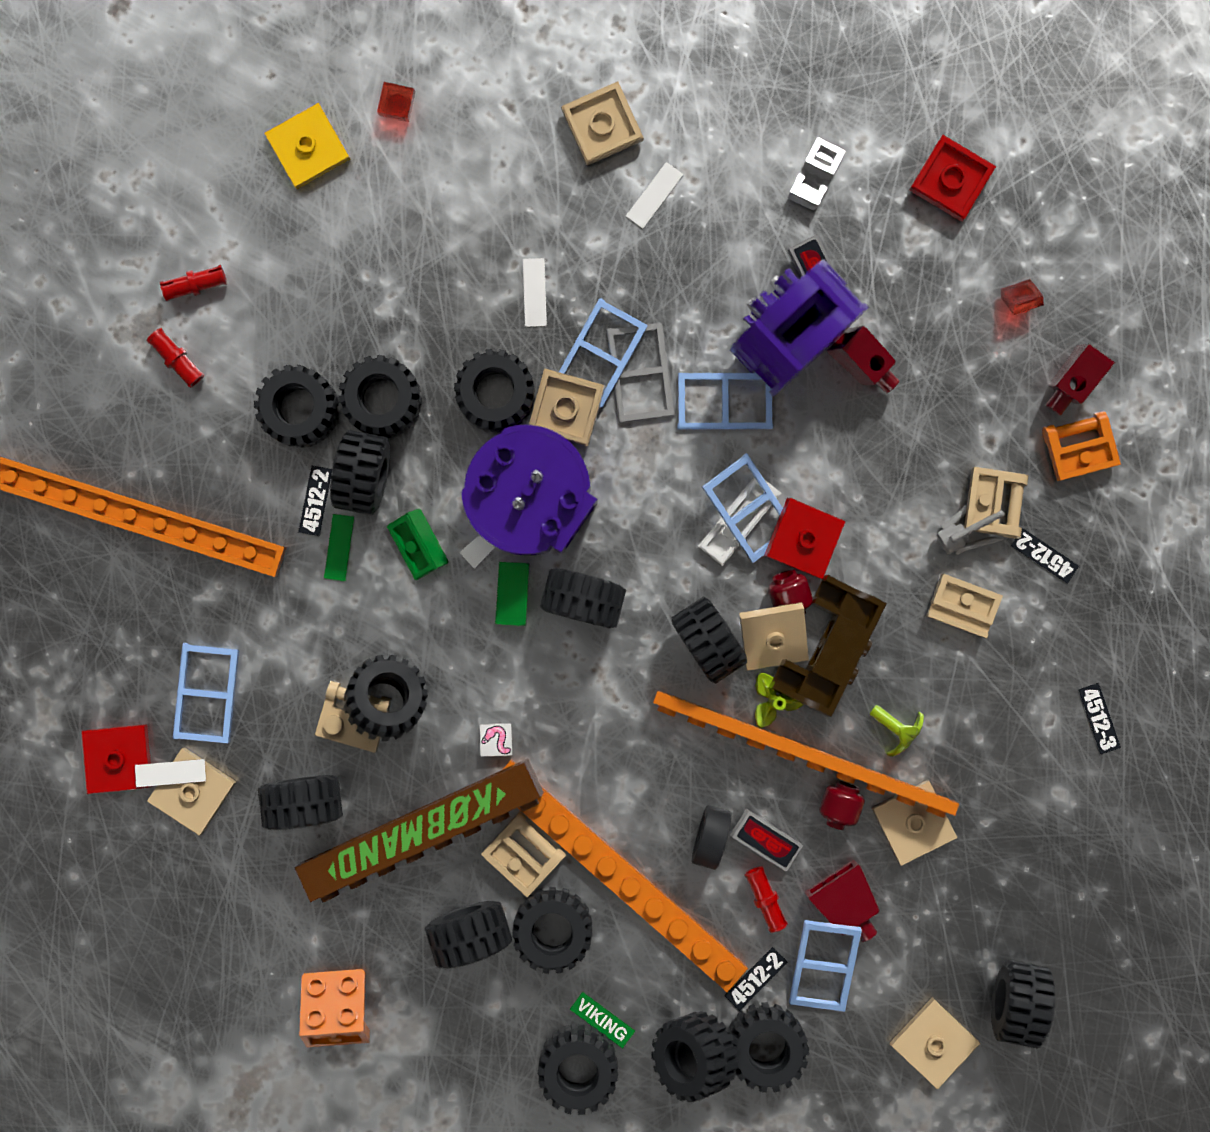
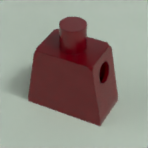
(856, 351)
(1088, 369)
(846, 899)

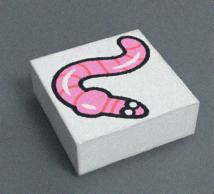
(496, 739)

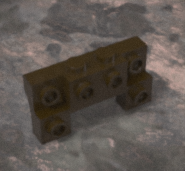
(837, 651)

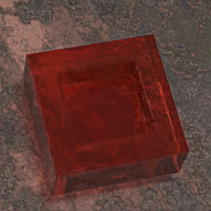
(396, 101)
(1022, 297)

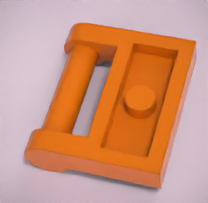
(1083, 456)

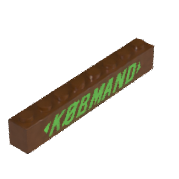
(419, 830)

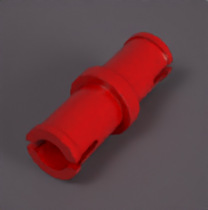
(193, 283)
(175, 357)
(766, 899)

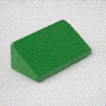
(417, 544)
(512, 593)

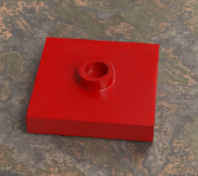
(952, 178)
(804, 538)
(112, 757)

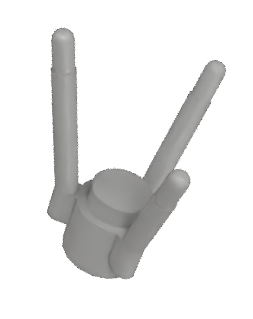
(954, 537)

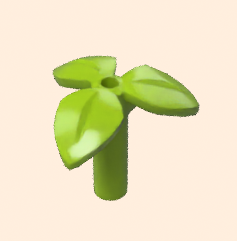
(767, 711)
(906, 733)

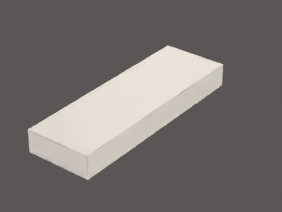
(720, 541)

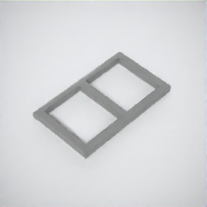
(642, 372)

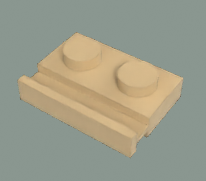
(964, 605)

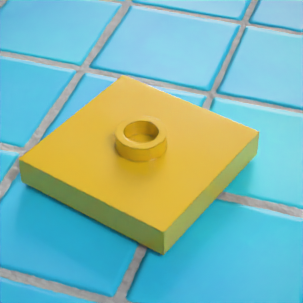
(307, 146)

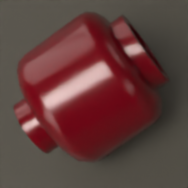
(790, 589)
(842, 805)

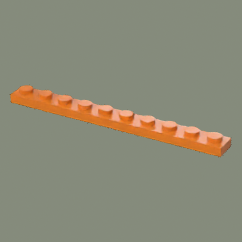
(140, 517)
(815, 758)
(635, 890)

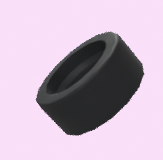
(711, 837)

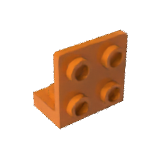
(333, 1008)

